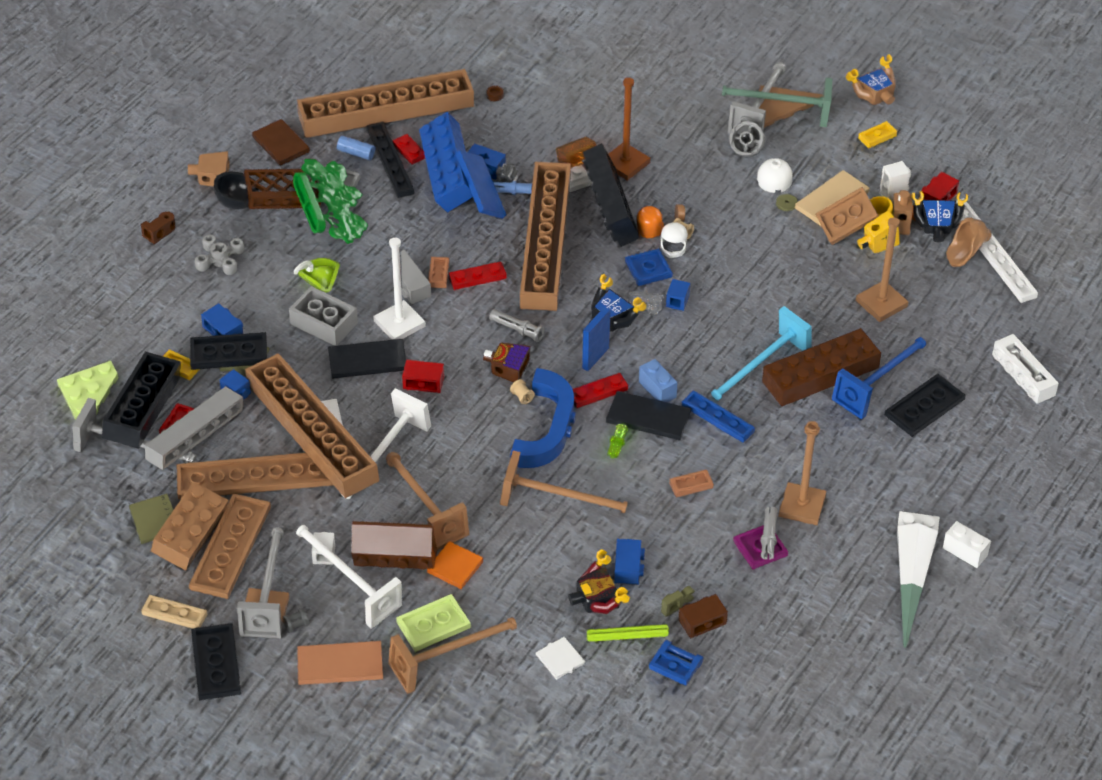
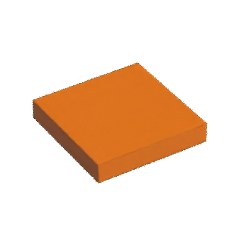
(455, 565)

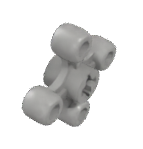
(219, 254)

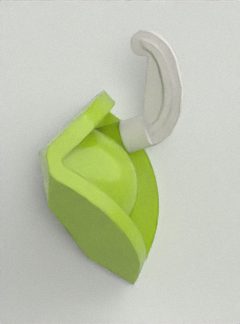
(319, 273)

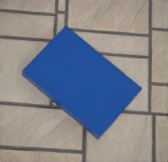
(596, 339)

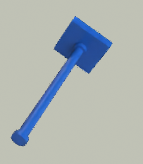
(856, 394)

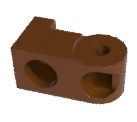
(158, 227)

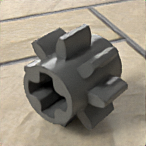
(506, 173)

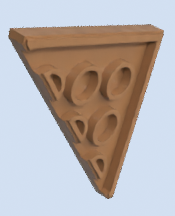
(782, 109)

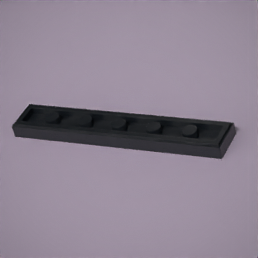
(390, 160)

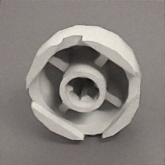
(774, 175)

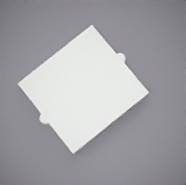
(560, 658)

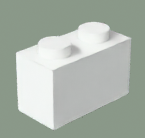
(894, 179)
(966, 544)

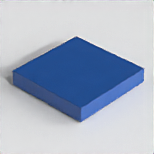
(648, 267)

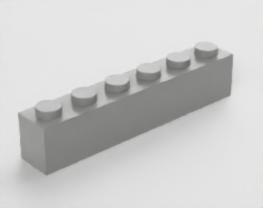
(193, 428)

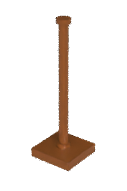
(627, 159)

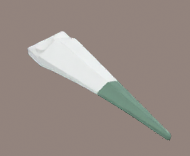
(915, 547)

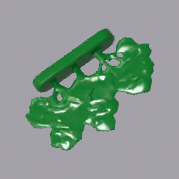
(334, 194)

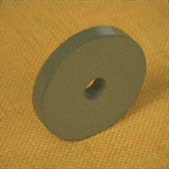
(780, 202)

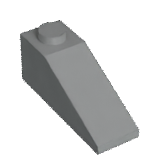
(414, 283)

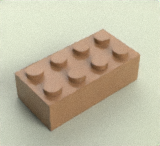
(189, 525)

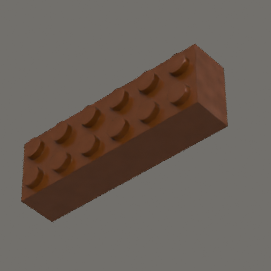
(819, 365)

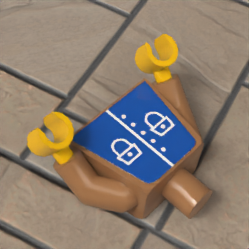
(876, 85)

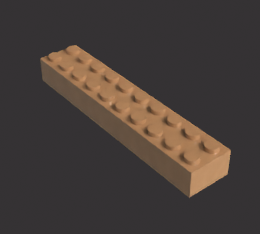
(385, 103)
(545, 236)
(312, 426)

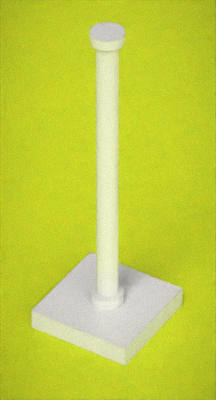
(400, 318)
(408, 410)
(381, 602)

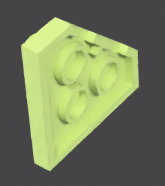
(86, 384)

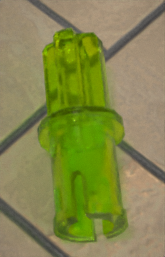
(617, 441)

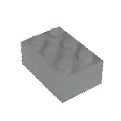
(323, 316)

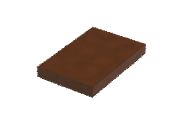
(280, 142)

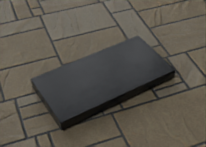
(227, 350)
(367, 358)
(924, 405)
(648, 415)
(215, 661)

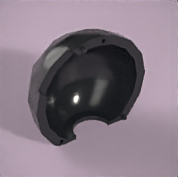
(232, 190)

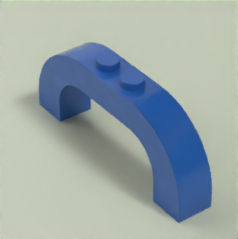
(547, 449)

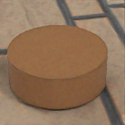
(680, 212)

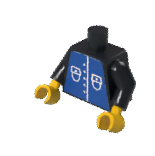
(938, 216)
(621, 311)

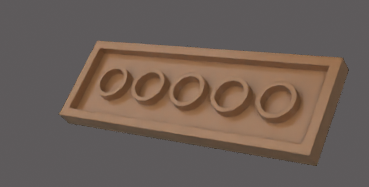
(230, 546)

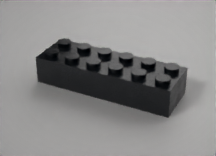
(610, 195)
(141, 400)

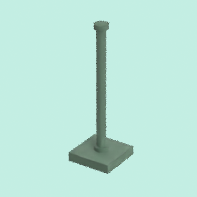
(823, 102)

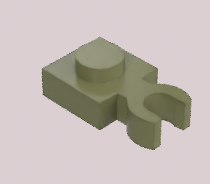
(674, 601)

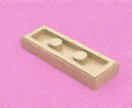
(174, 612)

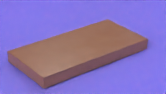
(340, 662)

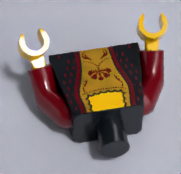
(597, 589)

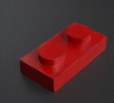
(409, 149)

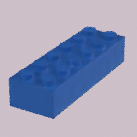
(440, 144)

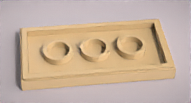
(829, 193)

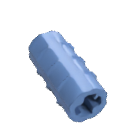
(356, 148)

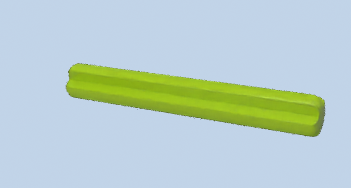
(627, 632)

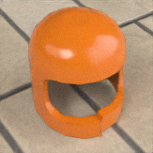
(649, 222)

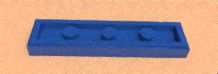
(718, 416)

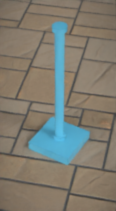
(792, 329)

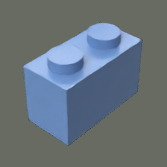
(657, 381)

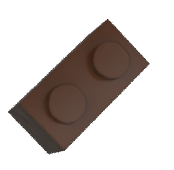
(703, 616)

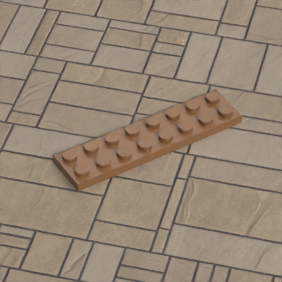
(252, 474)

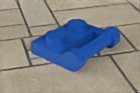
(673, 666)

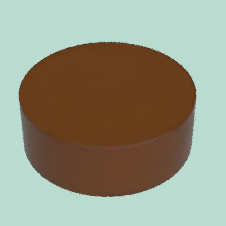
(495, 93)

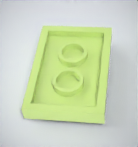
(433, 622)

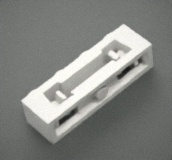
(1025, 369)

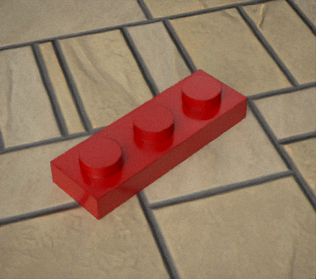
(477, 275)
(599, 390)

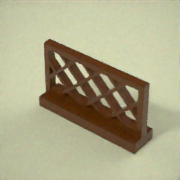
(273, 199)

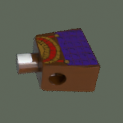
(508, 360)

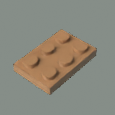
(846, 215)

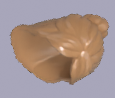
(967, 241)

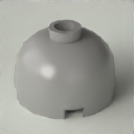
(747, 139)

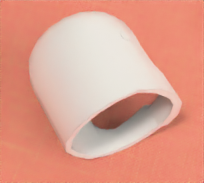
(673, 233)

